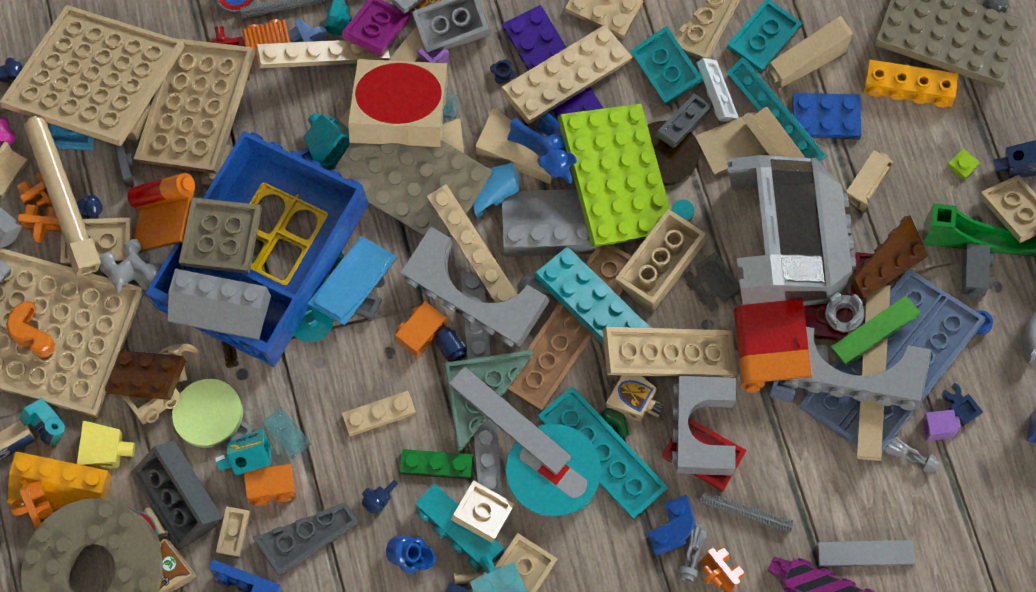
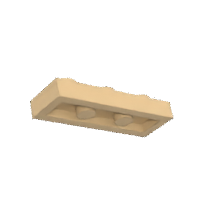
(378, 413)

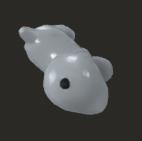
(134, 267)

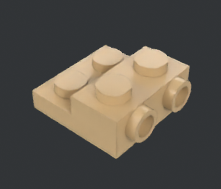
(149, 408)

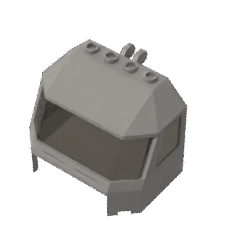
(802, 230)

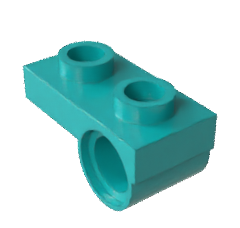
(337, 17)

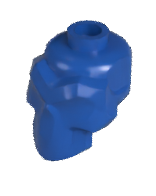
(410, 553)

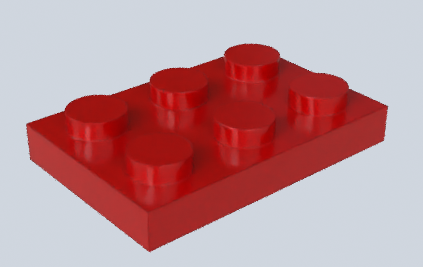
(710, 438)

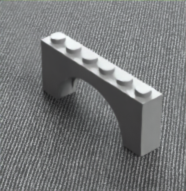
(508, 319)
(898, 386)

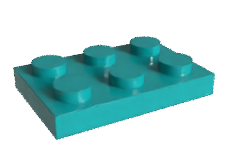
(764, 35)
(666, 65)

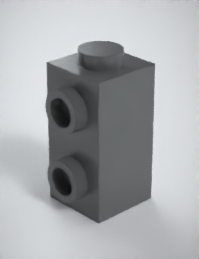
(975, 270)

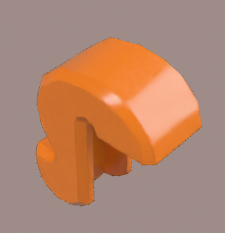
(26, 335)

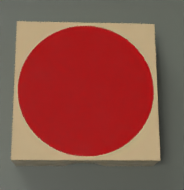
(398, 102)

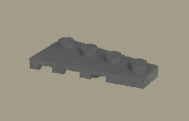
(294, 543)

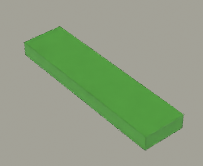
(875, 330)

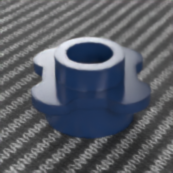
(502, 65)

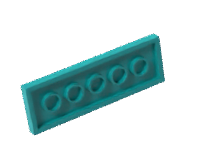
(586, 294)
(622, 471)

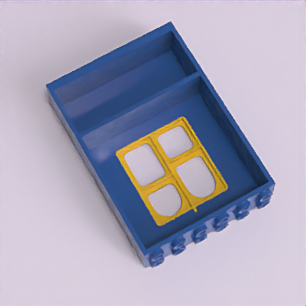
(247, 176)

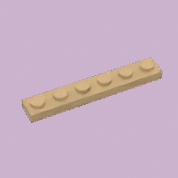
(313, 54)
(471, 244)

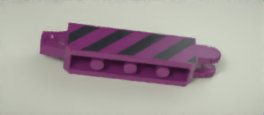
(802, 577)

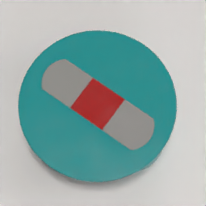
(559, 494)

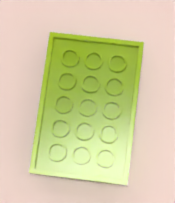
(615, 173)

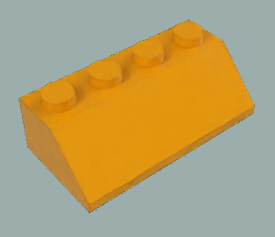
(61, 480)

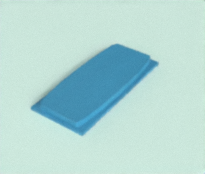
(352, 280)

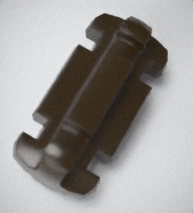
(230, 355)

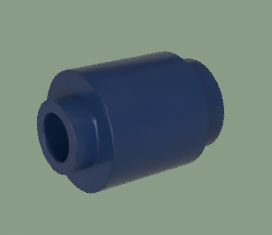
(450, 344)

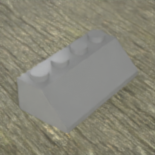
(217, 304)

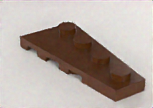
(891, 259)

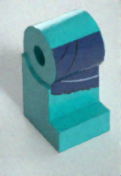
(44, 421)

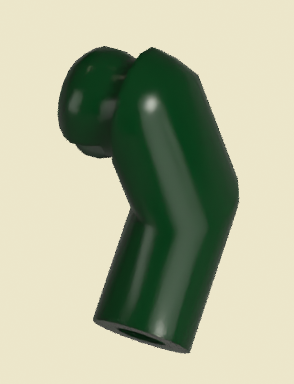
(617, 419)

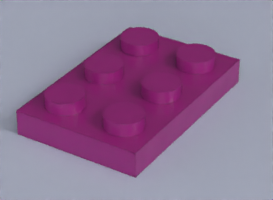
(375, 26)

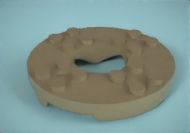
(93, 522)

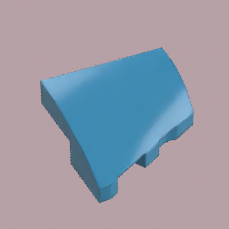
(501, 184)

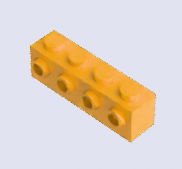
(910, 83)

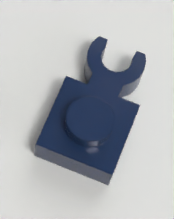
(964, 406)

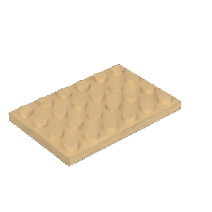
(195, 107)

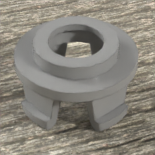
(840, 301)

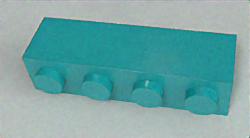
(438, 510)

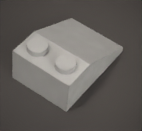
(451, 23)

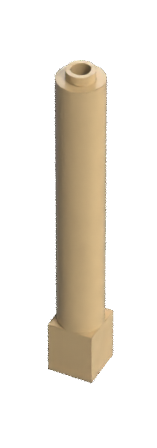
(81, 248)

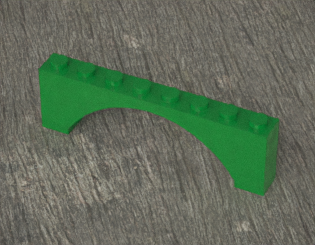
(951, 228)

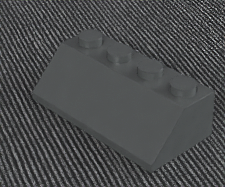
(176, 494)

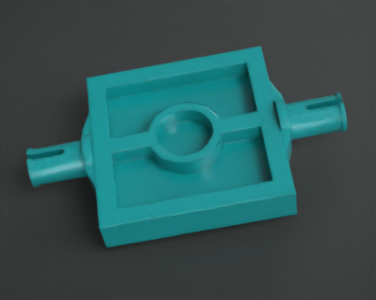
(498, 578)

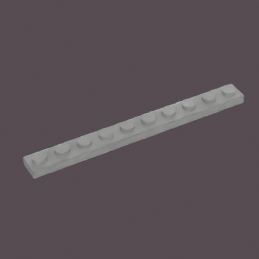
(486, 436)

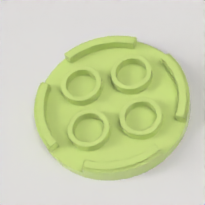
(207, 413)

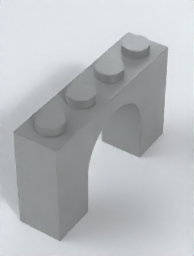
(690, 454)

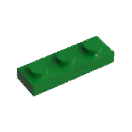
(436, 464)

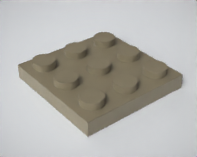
(220, 235)

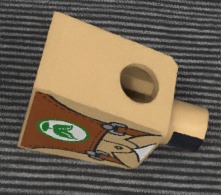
(175, 568)

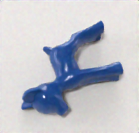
(550, 149)

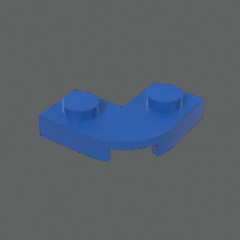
(678, 530)

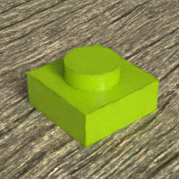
(963, 164)

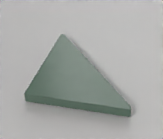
(496, 372)

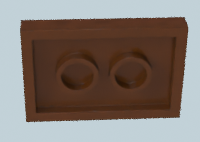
(145, 375)

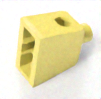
(102, 446)

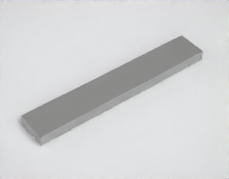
(510, 421)

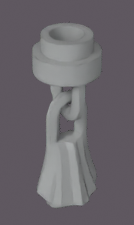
(899, 448)
(697, 539)

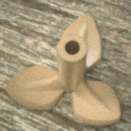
(178, 349)

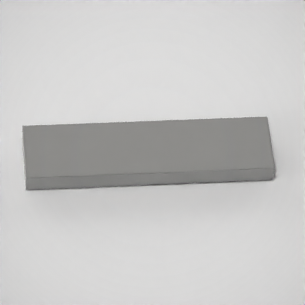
(866, 553)

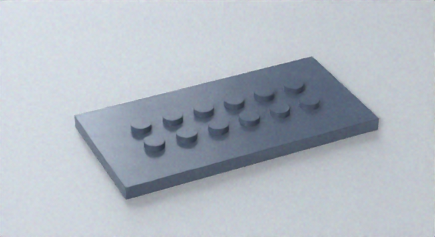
(942, 326)

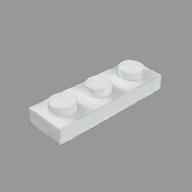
(717, 90)

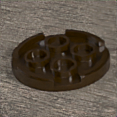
(677, 162)

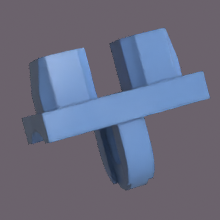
(305, 33)

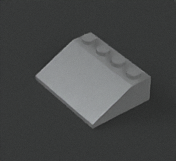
(544, 223)

